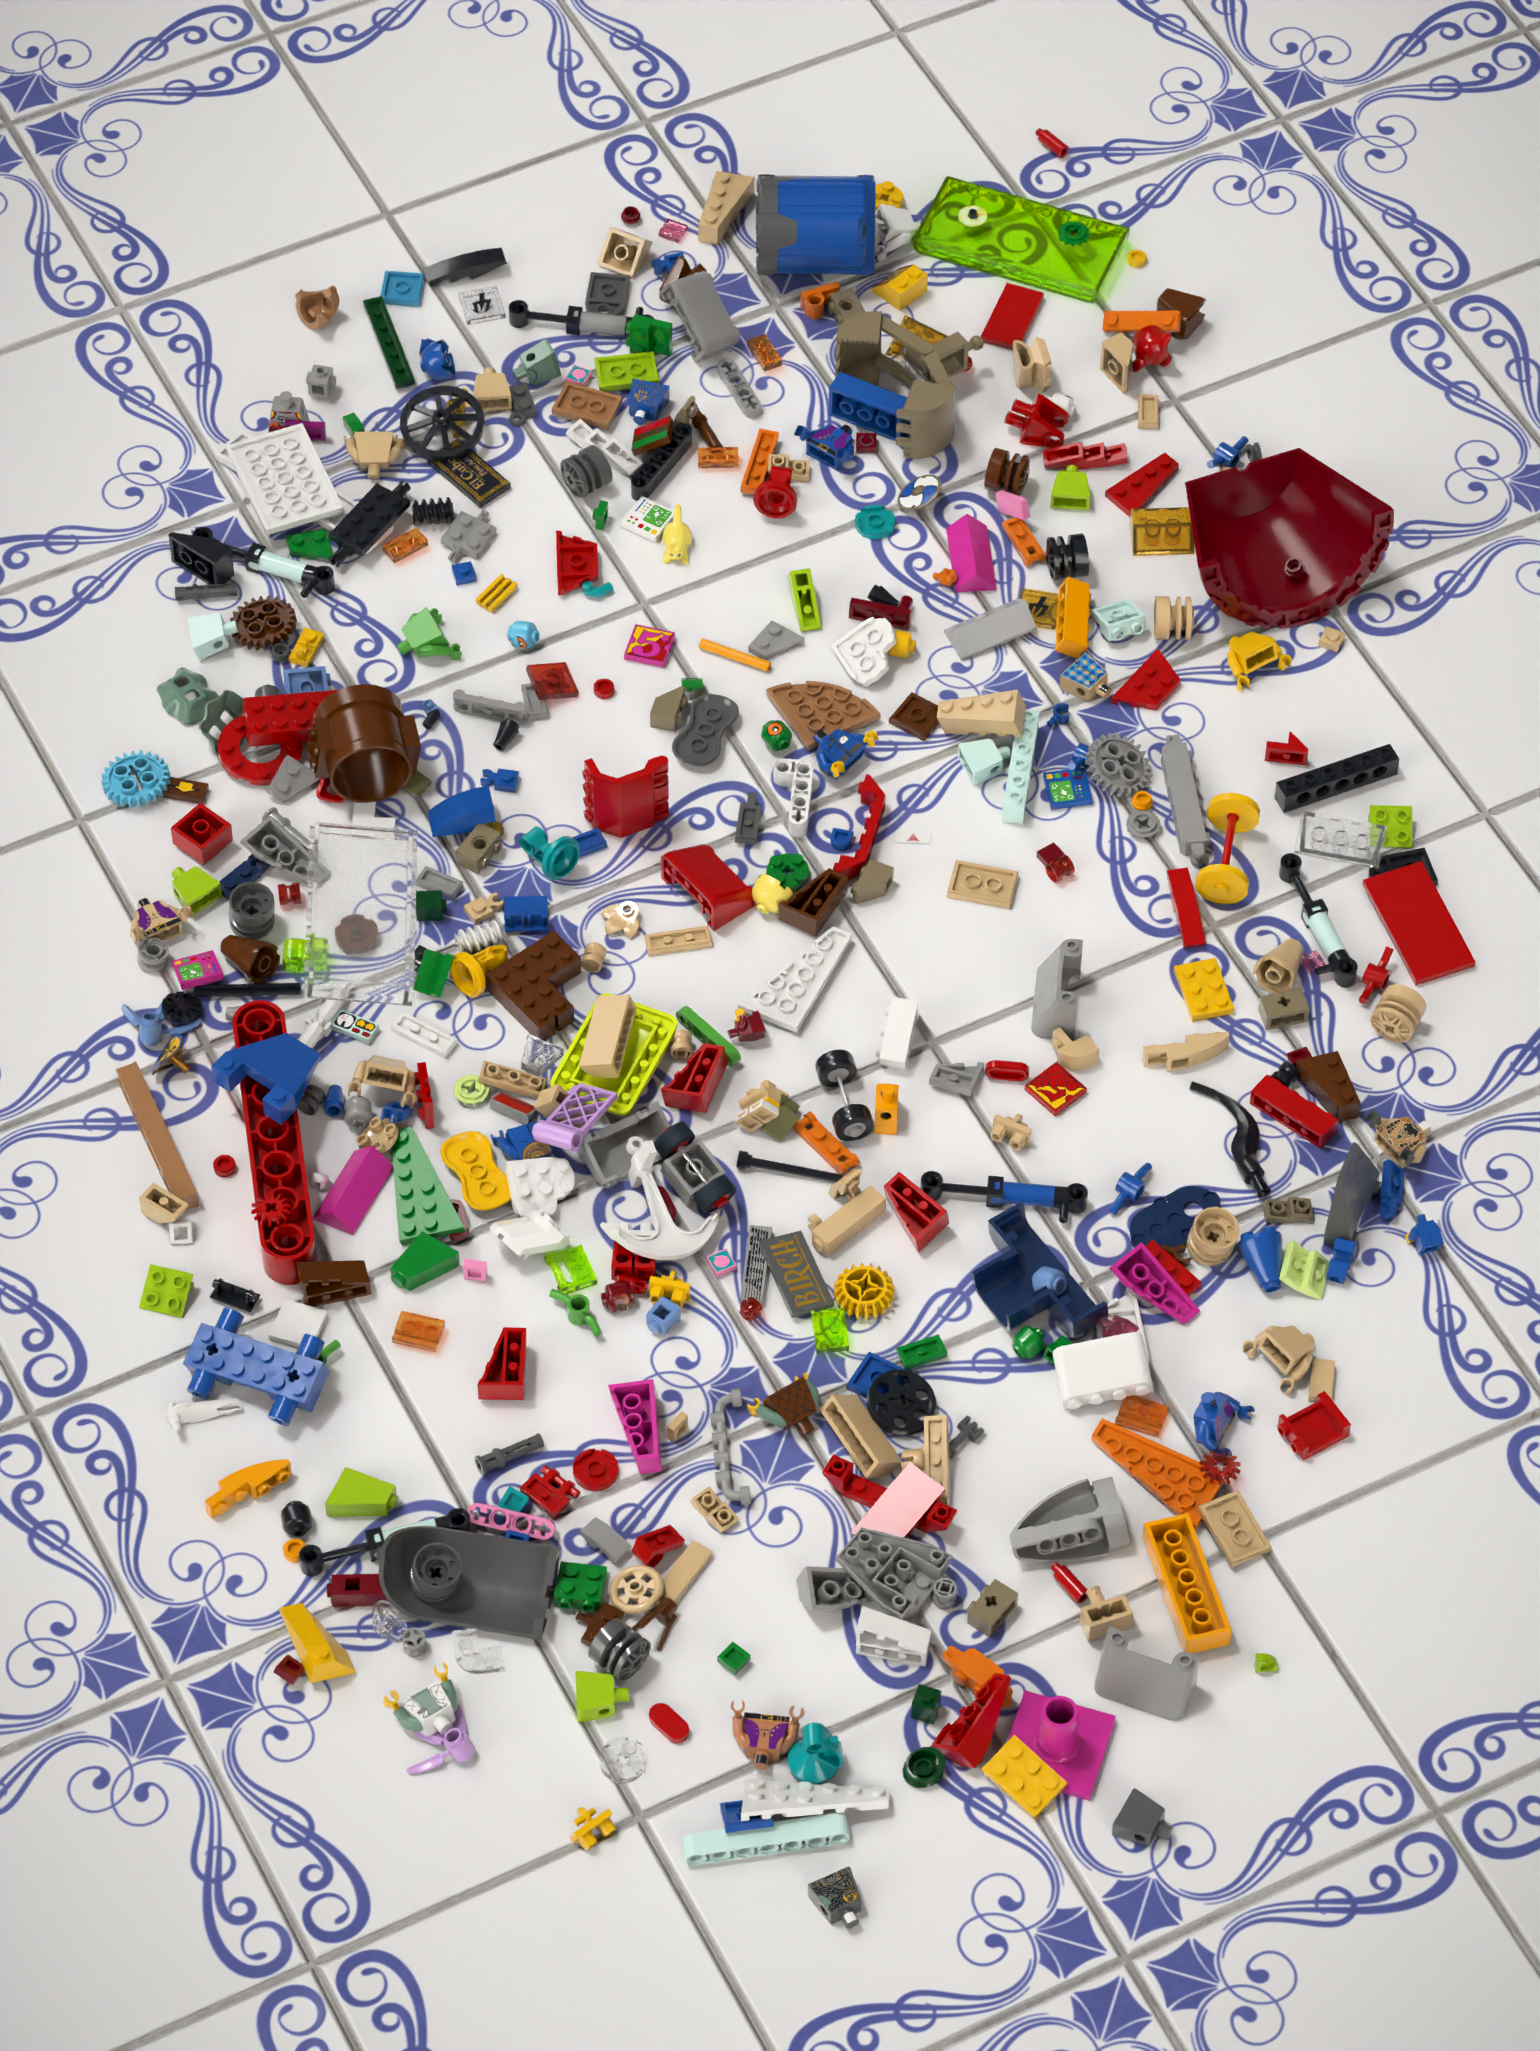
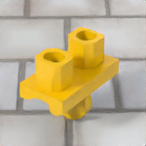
(669, 1287)
(583, 1834)

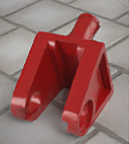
(1038, 422)

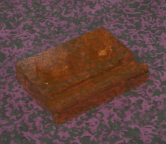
(418, 1331)
(1142, 1415)

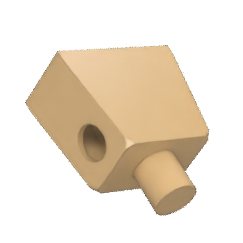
(492, 390)

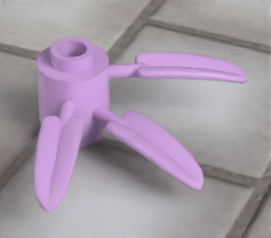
(454, 1740)

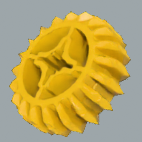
(874, 1299)

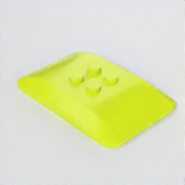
(646, 1045)

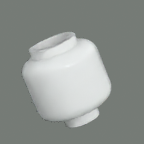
(1064, 402)

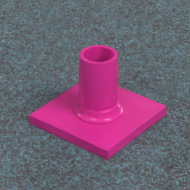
(1065, 1738)

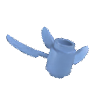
(151, 1025)

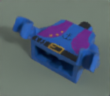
(828, 444)
(1214, 1418)

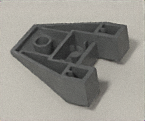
(1353, 1189)

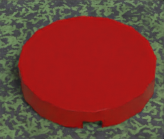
(595, 1470)

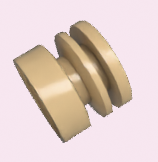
(1173, 617)
(1398, 1013)
(1213, 1236)

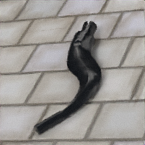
(1244, 1142)

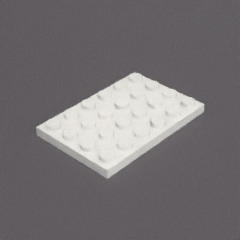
(284, 479)

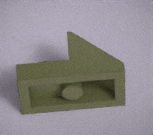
(784, 1122)

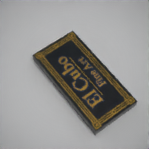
(472, 476)

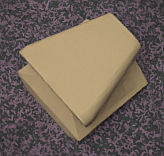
(1032, 365)

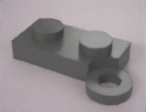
(522, 404)

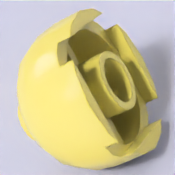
(768, 894)

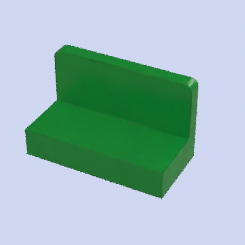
(433, 973)

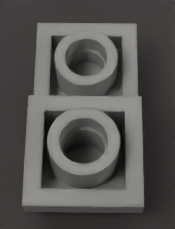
(605, 1538)

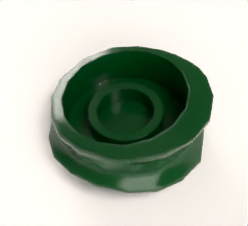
(924, 1767)

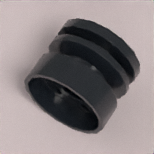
(1067, 556)

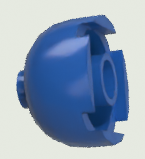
(437, 361)

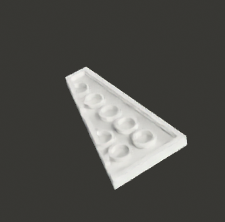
(795, 987)
(805, 1798)

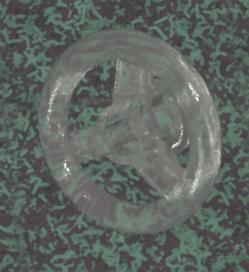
(384, 1622)

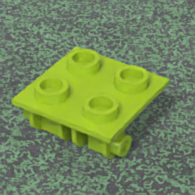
(1398, 823)
(166, 1290)

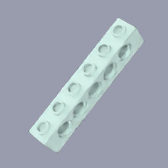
(1020, 770)

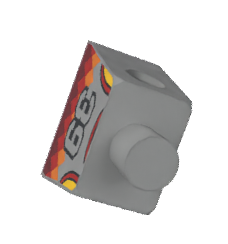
(286, 408)

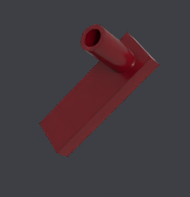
(898, 616)

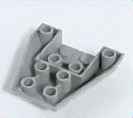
(894, 1569)

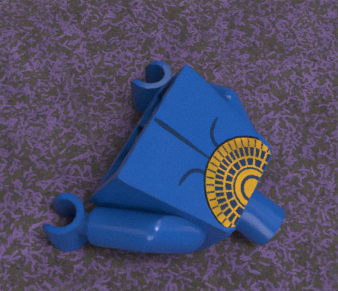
(521, 1144)

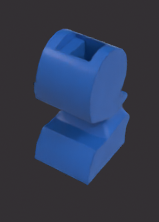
(1341, 1260)

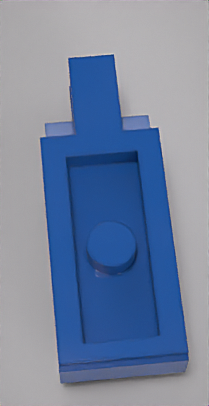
(1391, 1189)

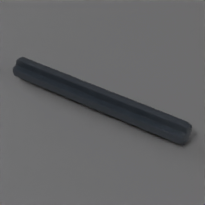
(247, 989)

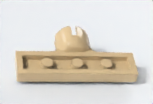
(934, 1455)

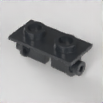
(234, 1295)

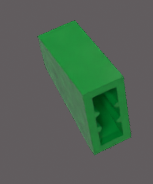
(423, 1262)

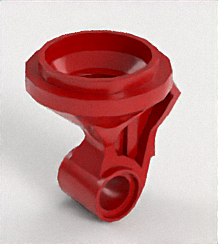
(776, 496)

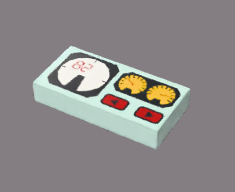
(354, 1026)

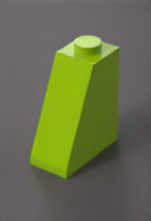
(360, 1495)

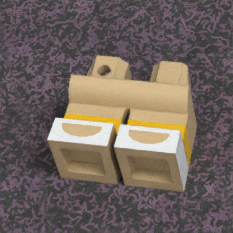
(758, 1107)

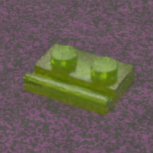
(830, 1330)

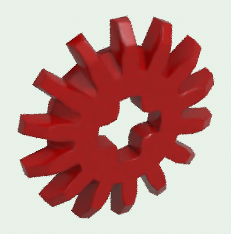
(271, 1216)

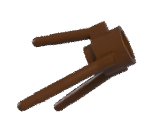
(662, 1611)

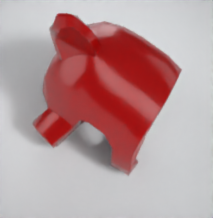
(1151, 348)

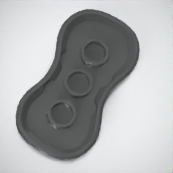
(701, 739)

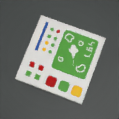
(648, 519)

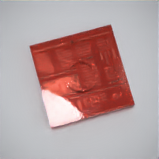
(552, 681)

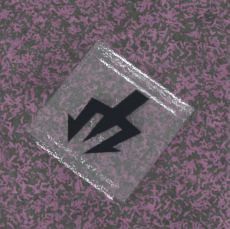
(481, 305)

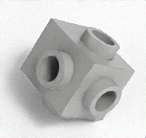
(320, 381)

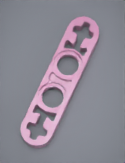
(511, 1520)

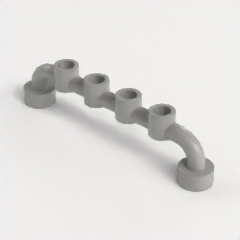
(721, 1457)

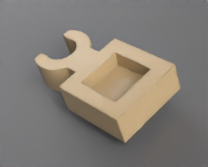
(483, 909)

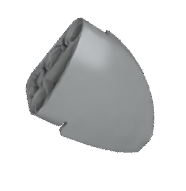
(1072, 1524)

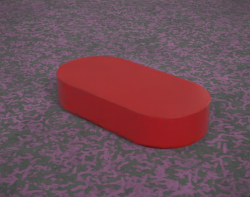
(1007, 1070)
(669, 1723)

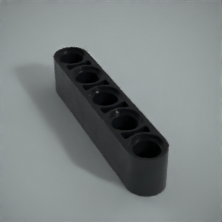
(661, 462)

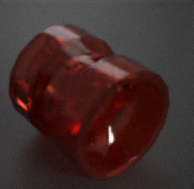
(1059, 868)
(294, 891)

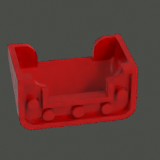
(709, 882)

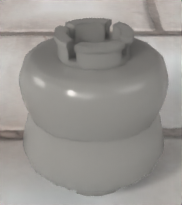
(357, 1112)

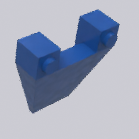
(278, 1064)

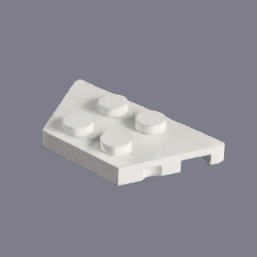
(1127, 1308)

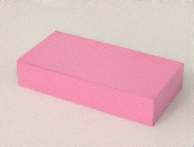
(1012, 505)

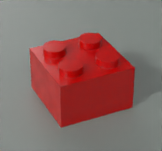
(201, 834)

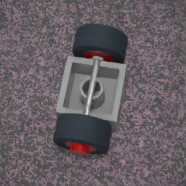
(693, 1169)

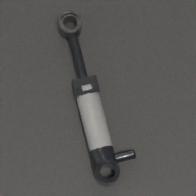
(575, 320)

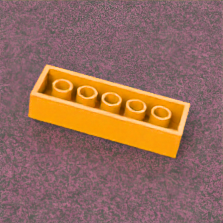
(1186, 1584)

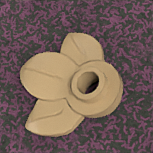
(619, 920)

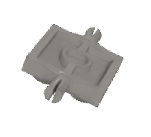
(468, 535)

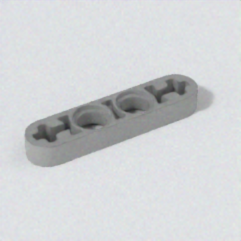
(742, 387)

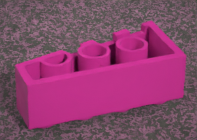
(639, 1416)

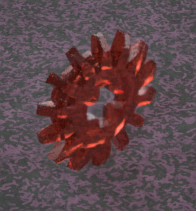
(1214, 1473)

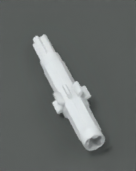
(319, 1023)

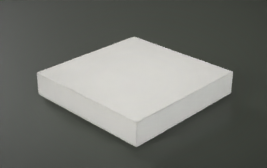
(295, 1321)

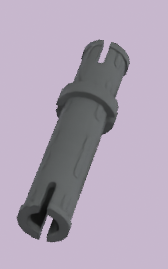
(205, 591)

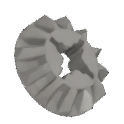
(1140, 818)

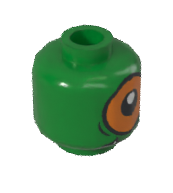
(776, 735)

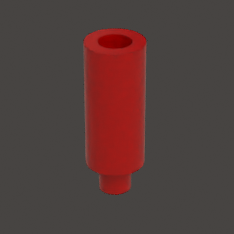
(1052, 142)
(1069, 1582)

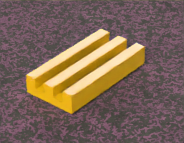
(493, 592)

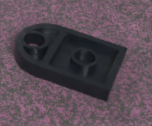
(1401, 859)

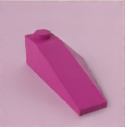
(1149, 1279)

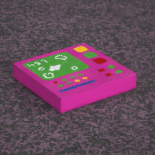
(197, 970)

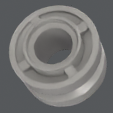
(152, 955)

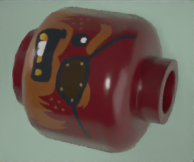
(618, 1296)

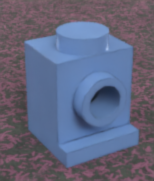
(663, 1316)

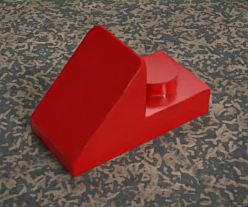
(1291, 753)

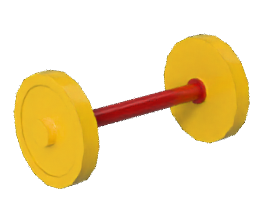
(1222, 881)

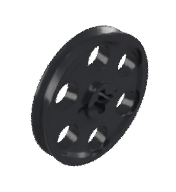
(893, 1406)

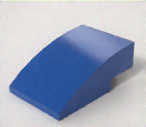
(461, 812)

